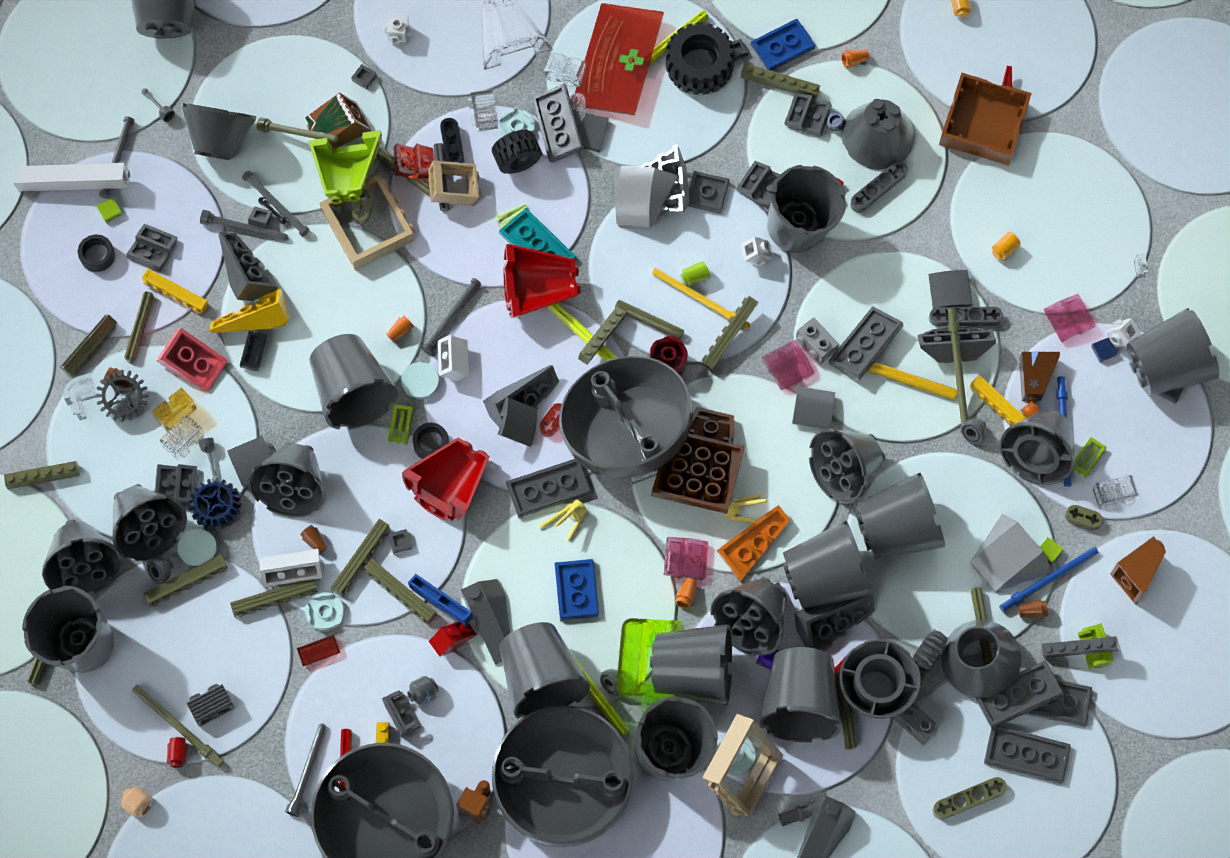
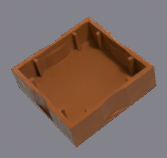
(985, 119)

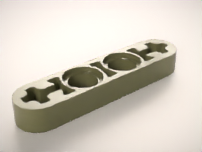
(970, 800)

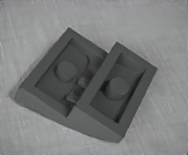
(808, 114)
(758, 183)
(152, 247)
(950, 289)
(813, 408)
(518, 422)
(248, 456)
(176, 481)

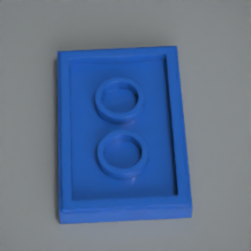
(783, 44)
(576, 589)

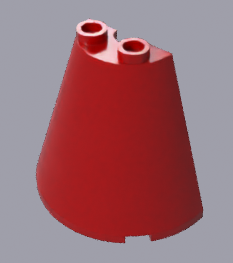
(537, 279)
(447, 479)

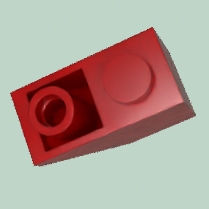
(451, 637)

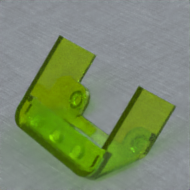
(633, 653)

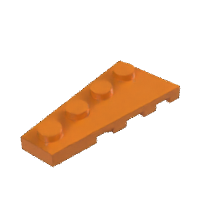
(750, 544)

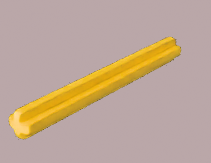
(913, 380)

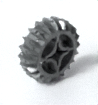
(108, 405)
(929, 651)

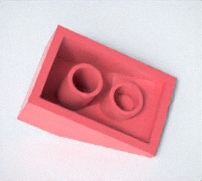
(191, 359)

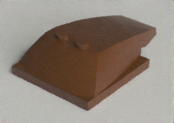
(705, 466)

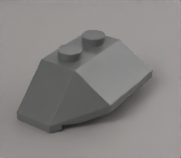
(972, 342)

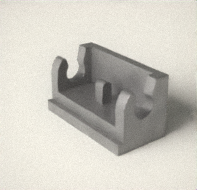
(400, 713)

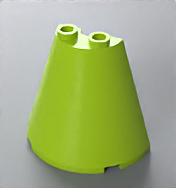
(345, 168)

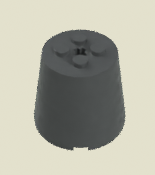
(163, 17)
(804, 207)
(1173, 355)
(350, 382)
(900, 520)
(827, 568)
(58, 624)
(693, 664)
(540, 669)
(801, 696)
(682, 727)

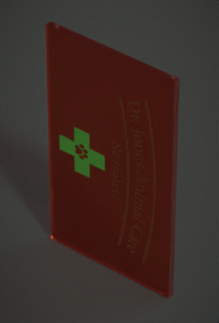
(619, 57)

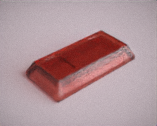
(318, 650)

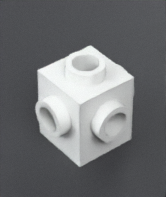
(398, 28)
(756, 251)
(1123, 332)

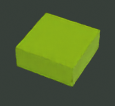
(109, 210)
(1051, 550)

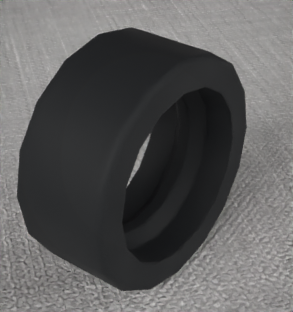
(100, 265)
(425, 428)

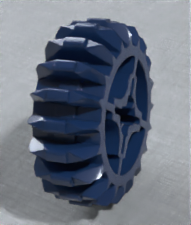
(201, 496)

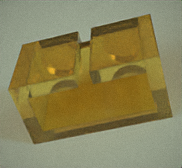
(169, 413)

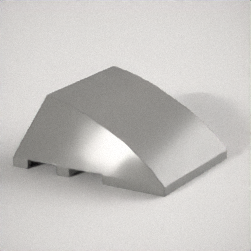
(673, 163)
(640, 194)
(1009, 556)

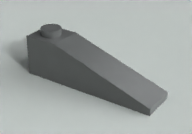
(244, 273)
(526, 390)
(489, 612)
(825, 623)
(826, 828)

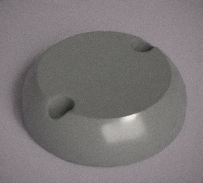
(626, 417)
(562, 776)
(386, 807)

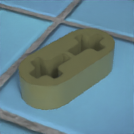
(367, 207)
(1084, 513)

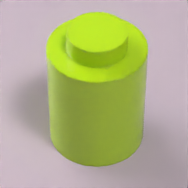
(695, 273)

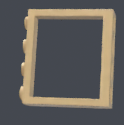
(381, 249)
(759, 777)

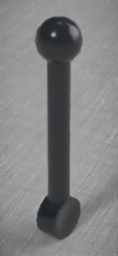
(262, 201)

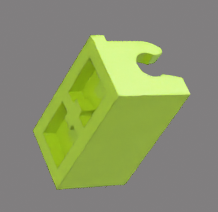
(1095, 660)

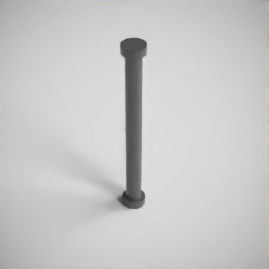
(128, 121)
(247, 176)
(427, 348)

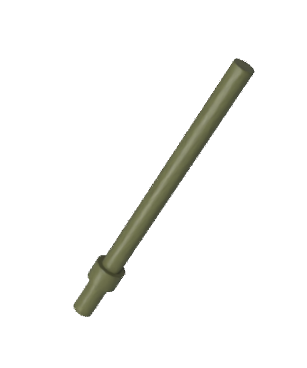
(953, 328)
(205, 750)

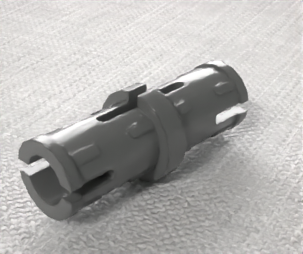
(797, 814)

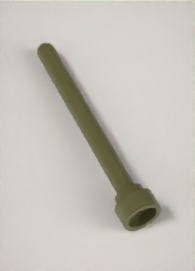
(265, 125)

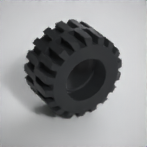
(516, 151)

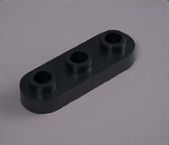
(451, 137)

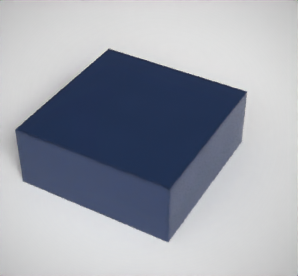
(1104, 349)

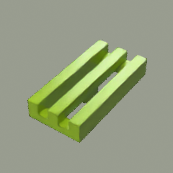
(398, 439)
(1096, 444)

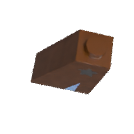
(1035, 373)

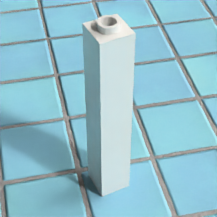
(71, 177)

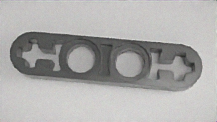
(878, 186)
(965, 314)

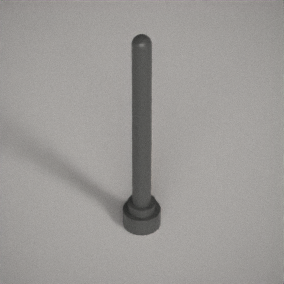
(208, 218)
(294, 807)

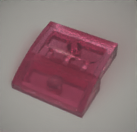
(1069, 317)
(788, 364)
(685, 558)

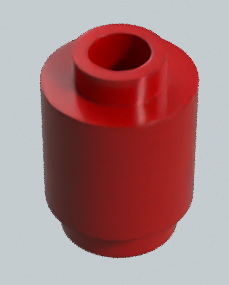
(177, 752)

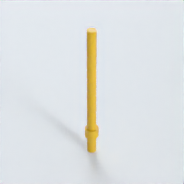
(697, 296)

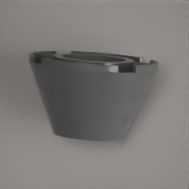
(1040, 447)
(890, 660)
(986, 680)

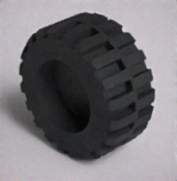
(700, 79)

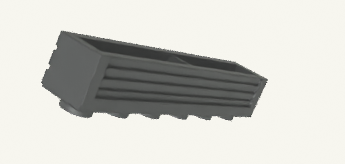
(1080, 647)

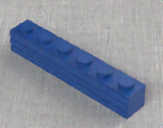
(440, 599)

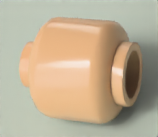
(136, 801)

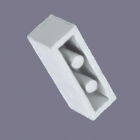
(290, 567)

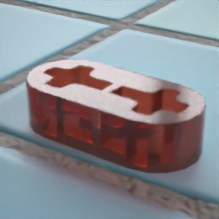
(548, 418)

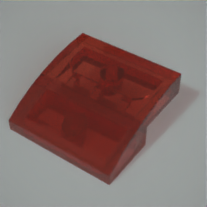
(413, 161)

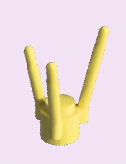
(735, 504)
(574, 511)

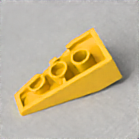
(265, 314)

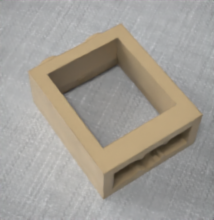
(437, 195)

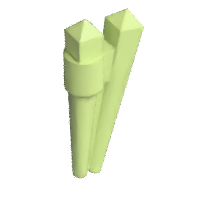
(507, 216)

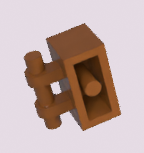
(475, 803)

